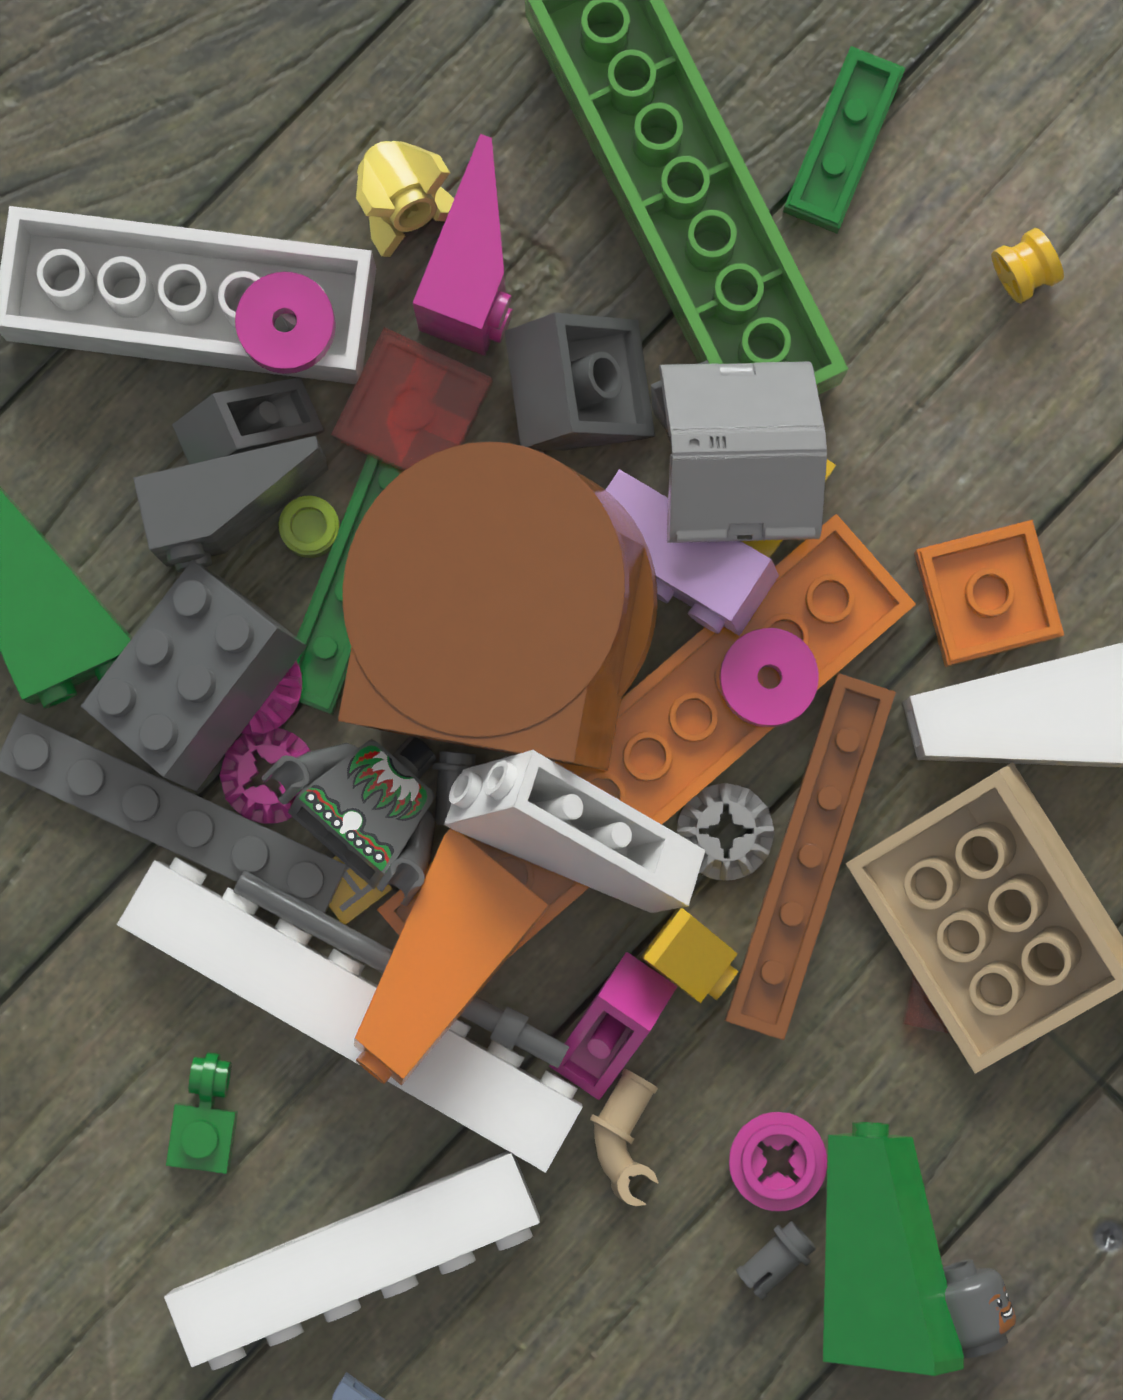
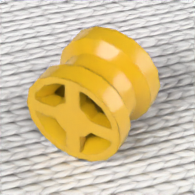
(1027, 265)

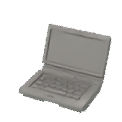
(744, 451)

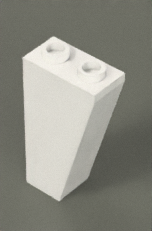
(1030, 715)
(574, 830)

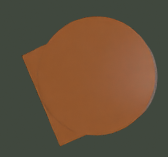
(497, 606)

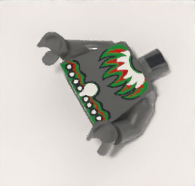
(366, 808)

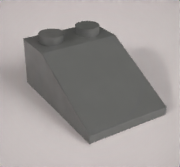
(220, 501)

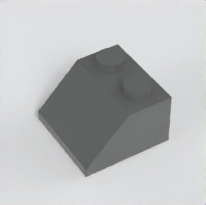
(579, 382)

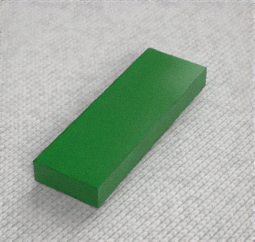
(844, 139)

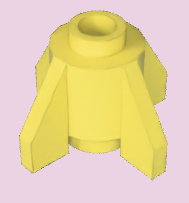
(401, 191)

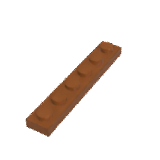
(810, 856)

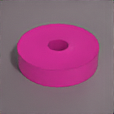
(279, 295)
(788, 657)

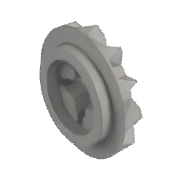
(746, 811)

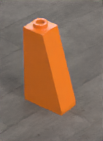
(449, 949)

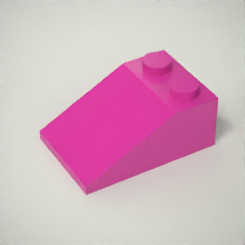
(464, 281)

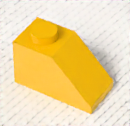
(691, 957)

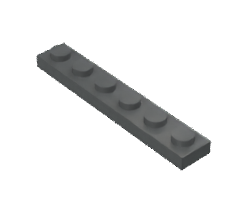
(166, 813)

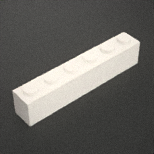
(352, 1259)

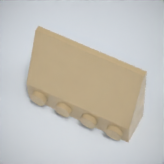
(993, 918)

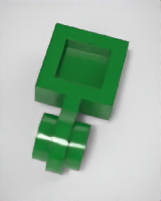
(204, 1134)

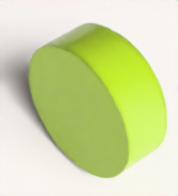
(309, 526)

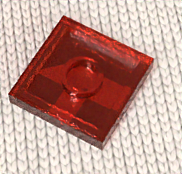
(410, 402)

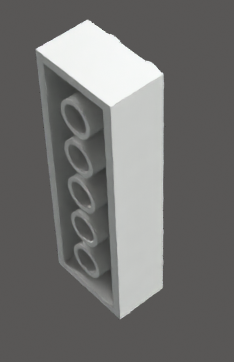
(167, 290)

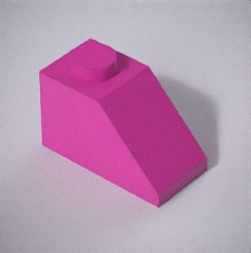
(614, 1025)

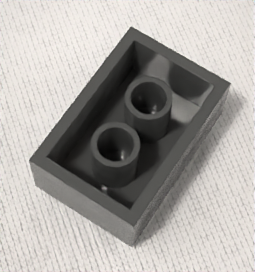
(193, 676)

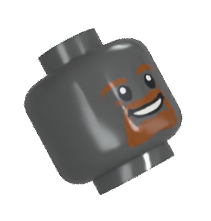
(978, 1307)

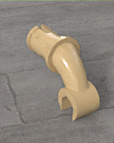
(613, 1133)

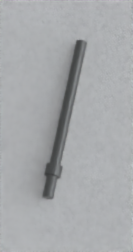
(507, 1026)

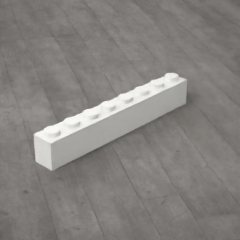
(330, 1000)

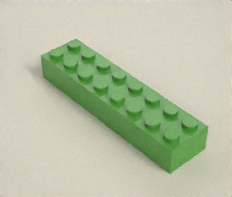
(683, 184)

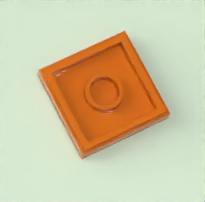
(988, 593)

